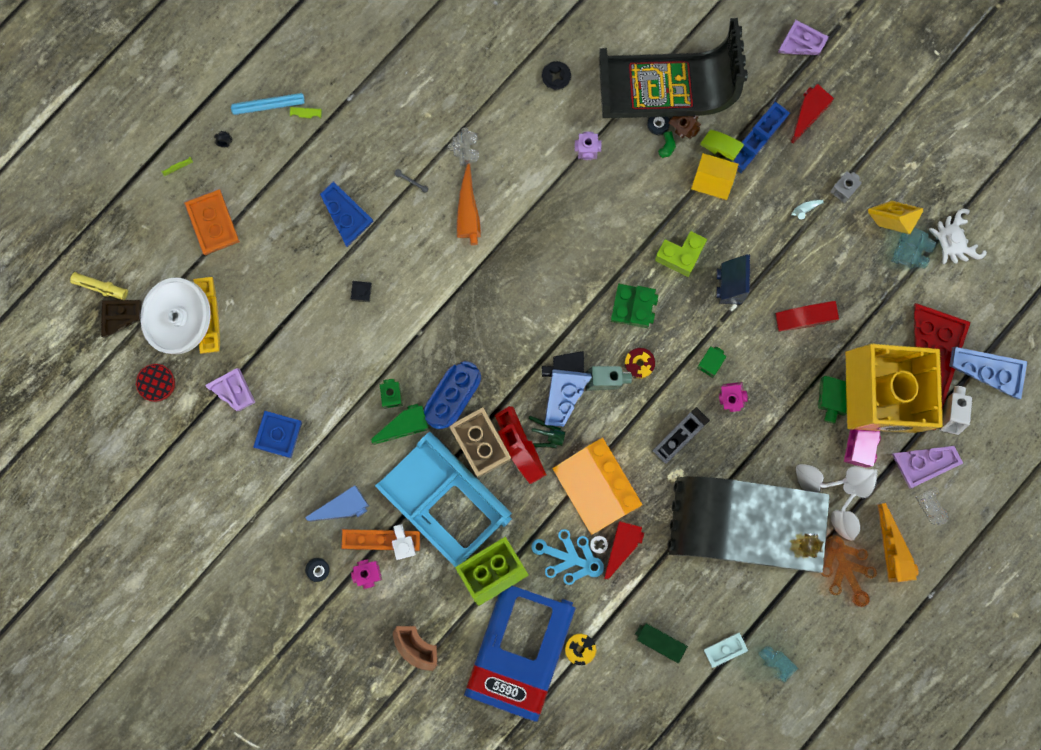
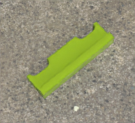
(305, 112)
(177, 166)

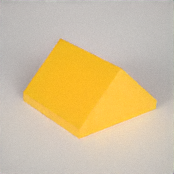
(714, 176)
(896, 216)

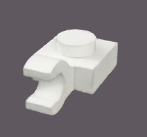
(403, 545)

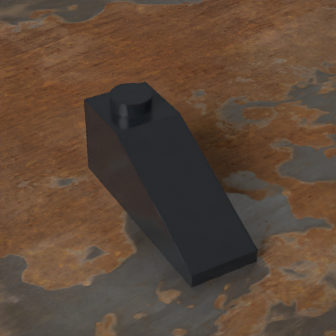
(680, 435)

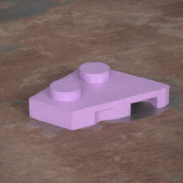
(803, 40)
(233, 390)

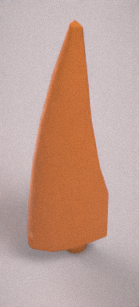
(467, 217)

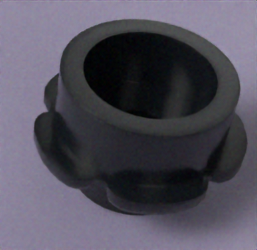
(223, 139)

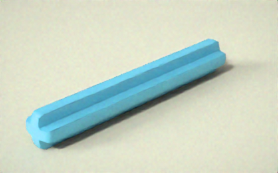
(268, 103)

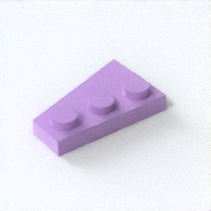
(926, 464)

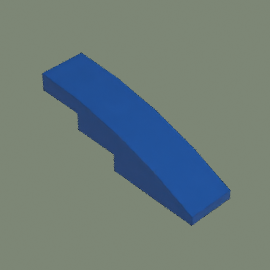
(760, 135)

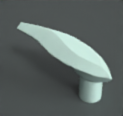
(800, 210)

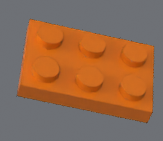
(212, 222)

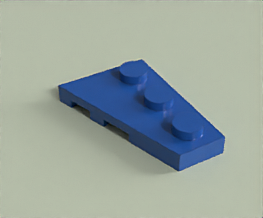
(345, 213)

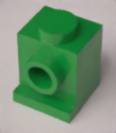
(395, 399)

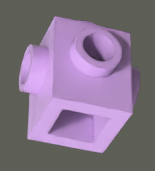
(588, 152)

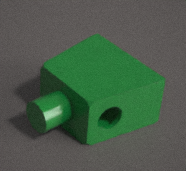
(832, 398)

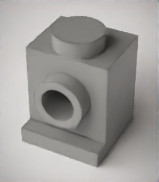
(843, 191)

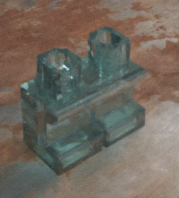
(911, 247)
(779, 662)

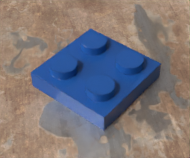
(277, 434)

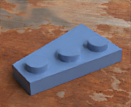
(563, 395)

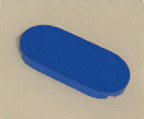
(452, 395)

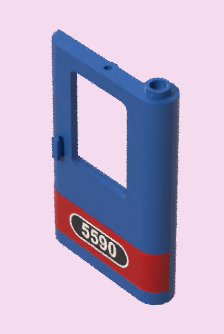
(510, 679)

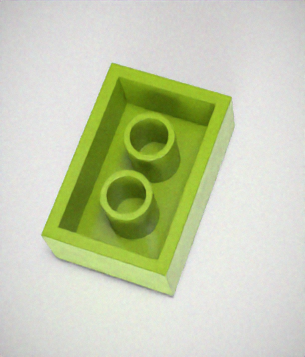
(491, 571)

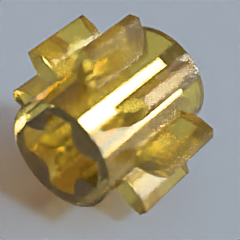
(810, 545)

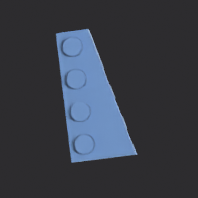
(994, 370)

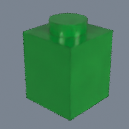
(712, 361)

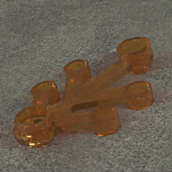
(846, 567)

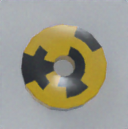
(589, 649)

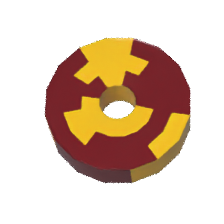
(640, 371)

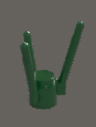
(555, 435)

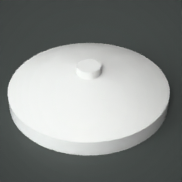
(175, 316)

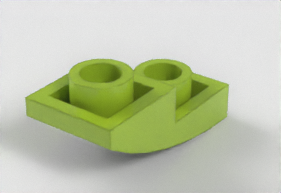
(722, 143)

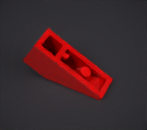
(812, 107)
(624, 543)

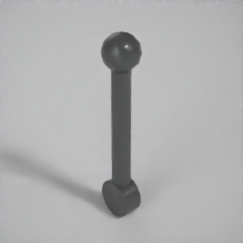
(398, 173)

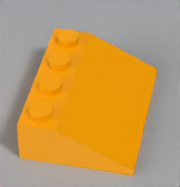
(597, 486)

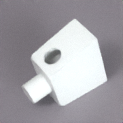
(956, 411)

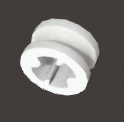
(598, 538)

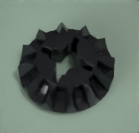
(555, 67)

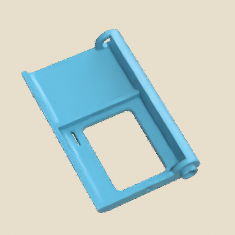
(424, 479)

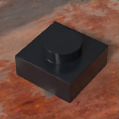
(361, 291)

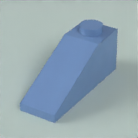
(345, 505)

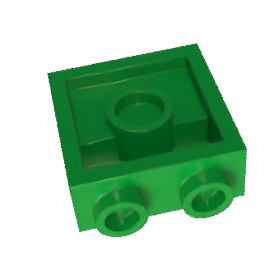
(634, 305)

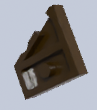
(119, 315)

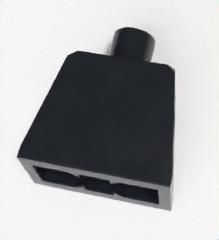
(565, 362)

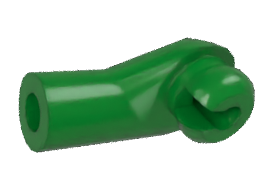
(669, 146)

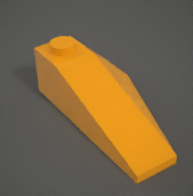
(897, 555)

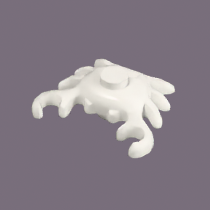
(954, 240)

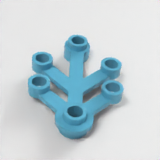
(570, 558)

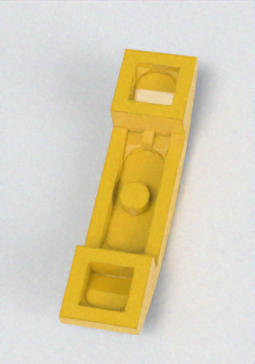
(211, 340)

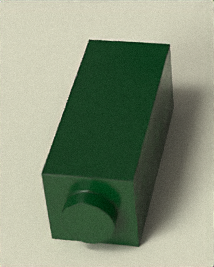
(660, 642)

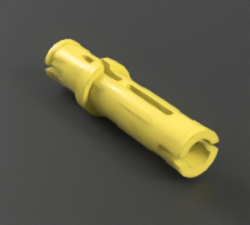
(105, 288)

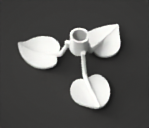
(858, 482)

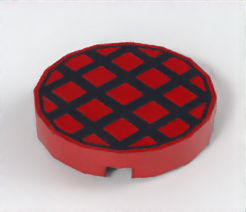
(155, 382)

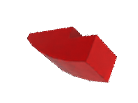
(807, 316)

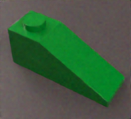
(405, 424)

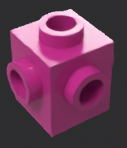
(736, 390)
(373, 570)

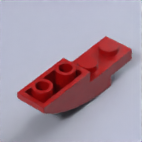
(519, 448)

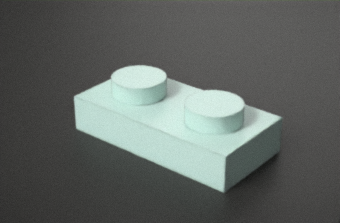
(725, 650)

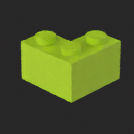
(681, 258)

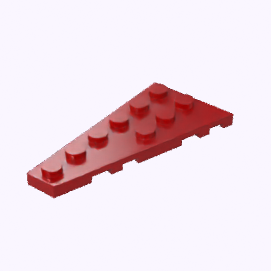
(942, 332)

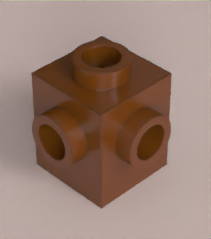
(685, 126)

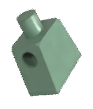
(601, 378)

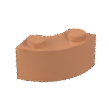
(414, 649)

